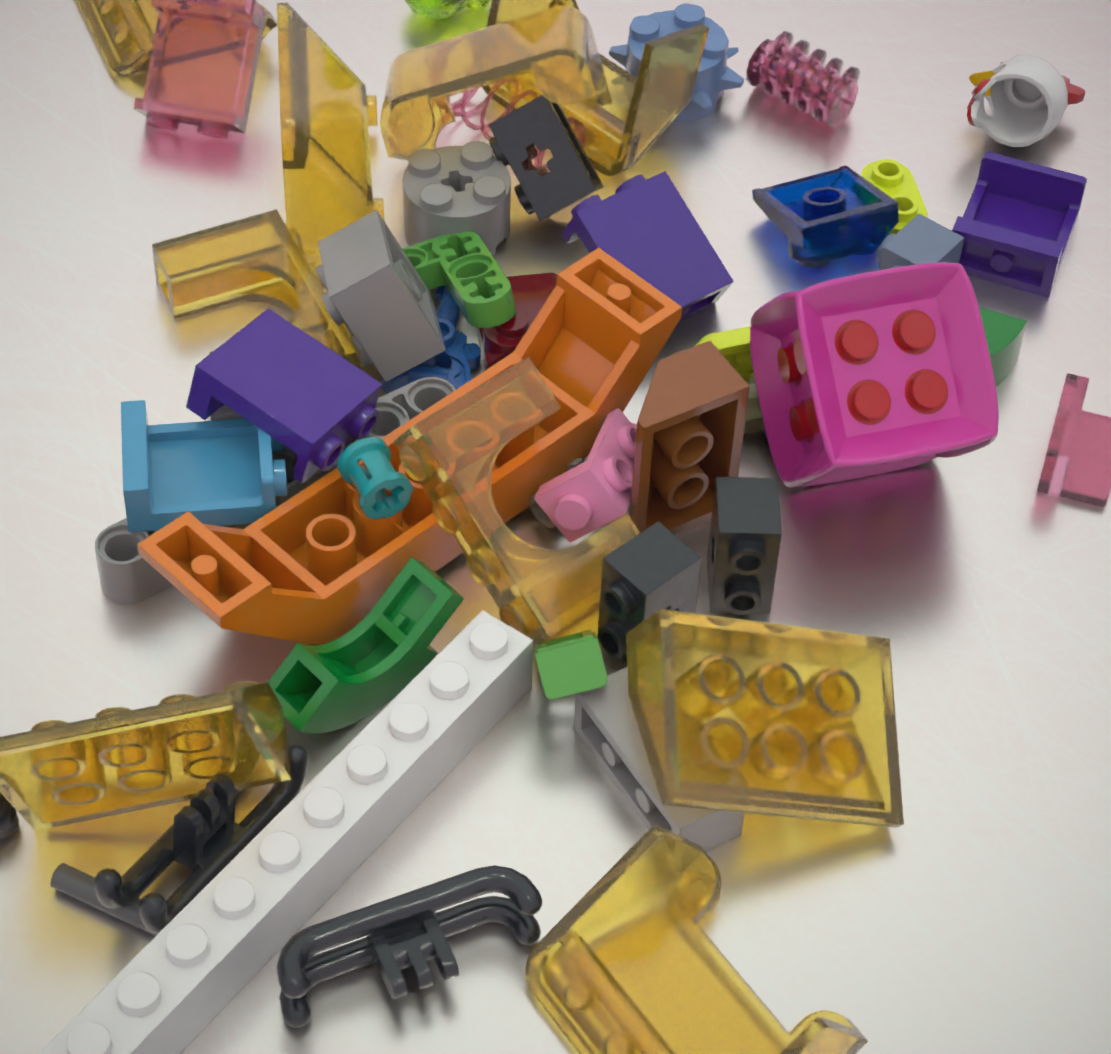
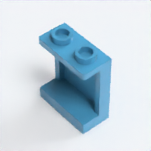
(204, 467)

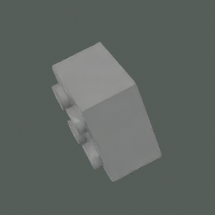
(379, 297)

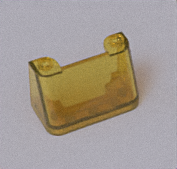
(550, 43)

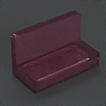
(1078, 450)

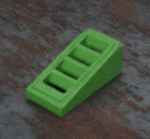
(570, 664)

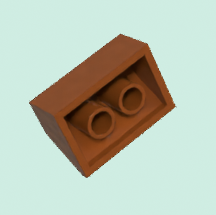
(687, 438)

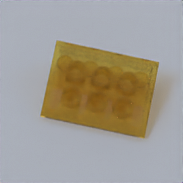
(766, 718)
(144, 755)

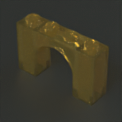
(248, 263)
(454, 463)

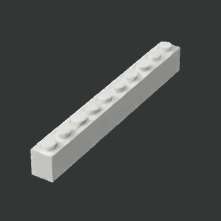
(306, 850)

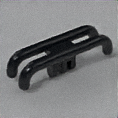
(201, 840)
(405, 935)

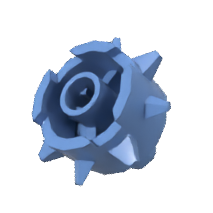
(713, 72)

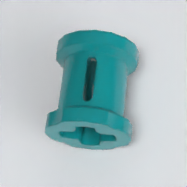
(377, 476)

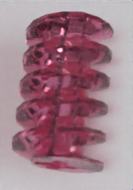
(804, 79)

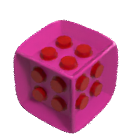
(873, 373)

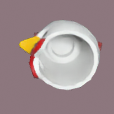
(1024, 97)

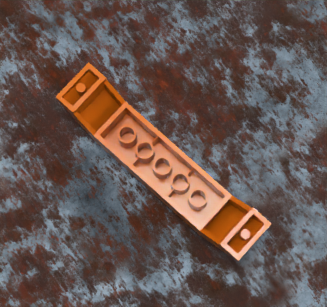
(324, 564)

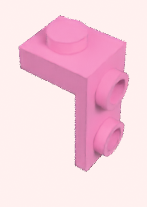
(596, 488)

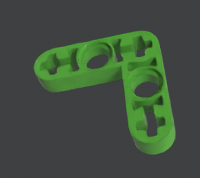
(469, 274)

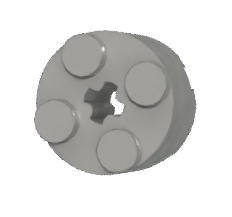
(456, 193)

